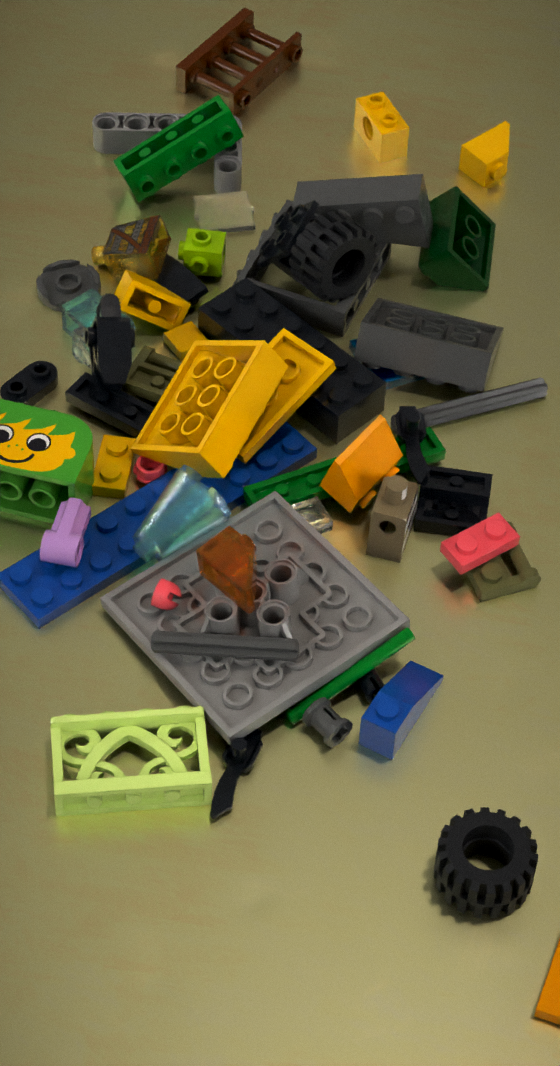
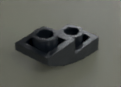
(181, 281)

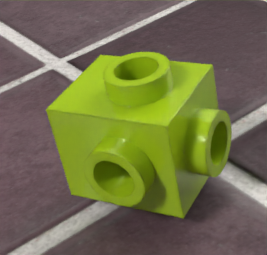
(203, 252)

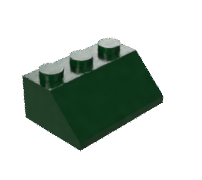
(459, 243)

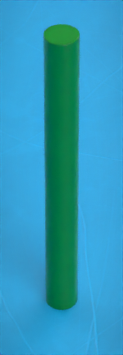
(353, 673)

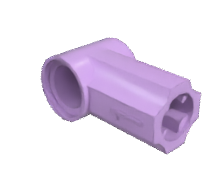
(65, 539)

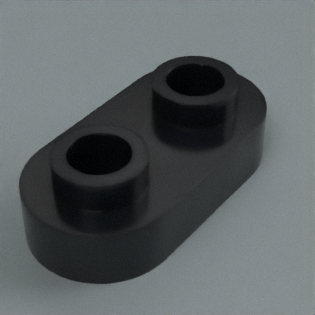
(31, 383)

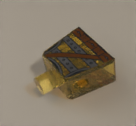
(135, 247)

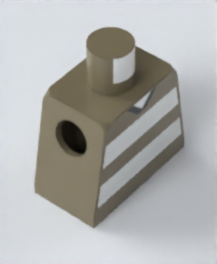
(397, 504)

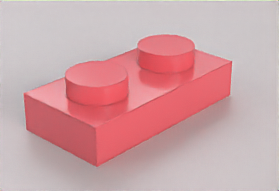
(479, 543)

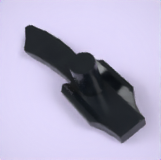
(412, 431)
(238, 759)

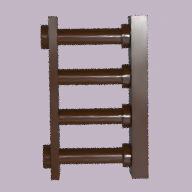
(230, 41)

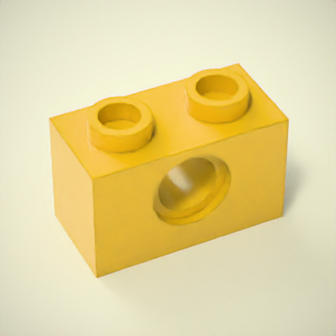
(381, 127)

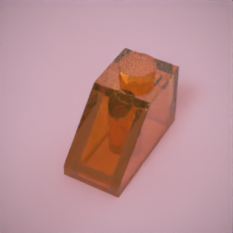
(231, 566)

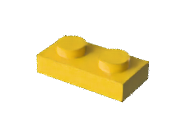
(113, 467)

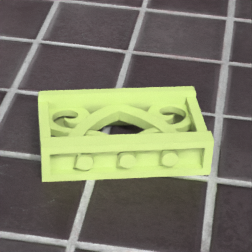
(144, 791)

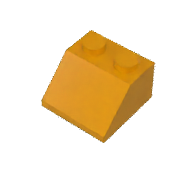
(363, 466)

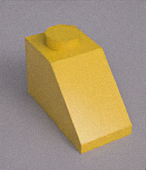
(486, 155)
(150, 301)

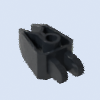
(110, 344)

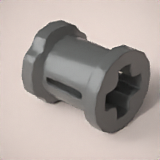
(327, 722)

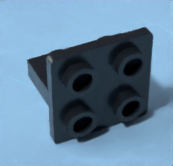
(288, 227)

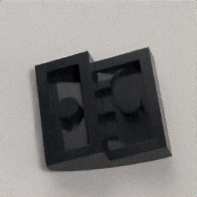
(452, 500)

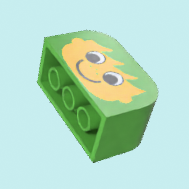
(43, 460)

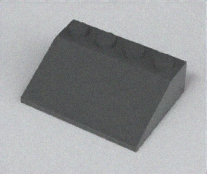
(428, 345)

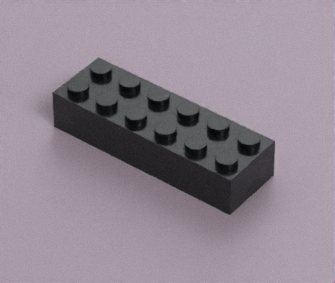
(342, 401)

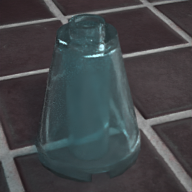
(180, 516)

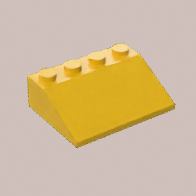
(211, 405)

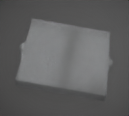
(224, 212)

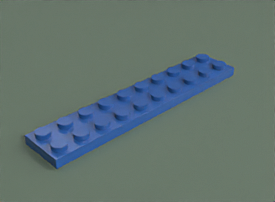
(52, 589)

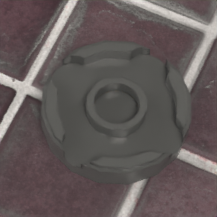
(65, 281)

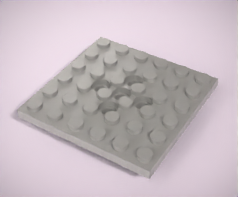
(301, 594)

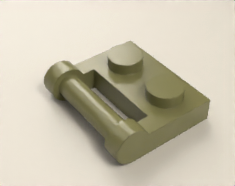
(150, 374)
(493, 579)

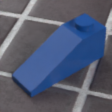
(397, 708)

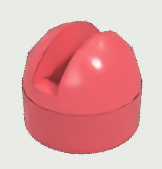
(164, 595)

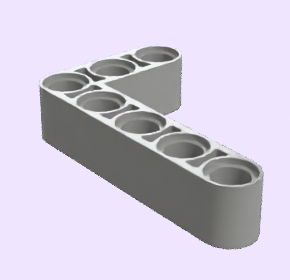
(123, 131)

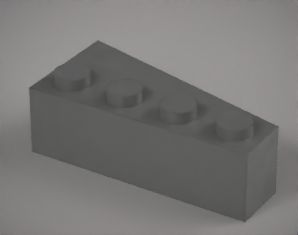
(387, 206)

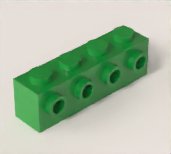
(178, 148)

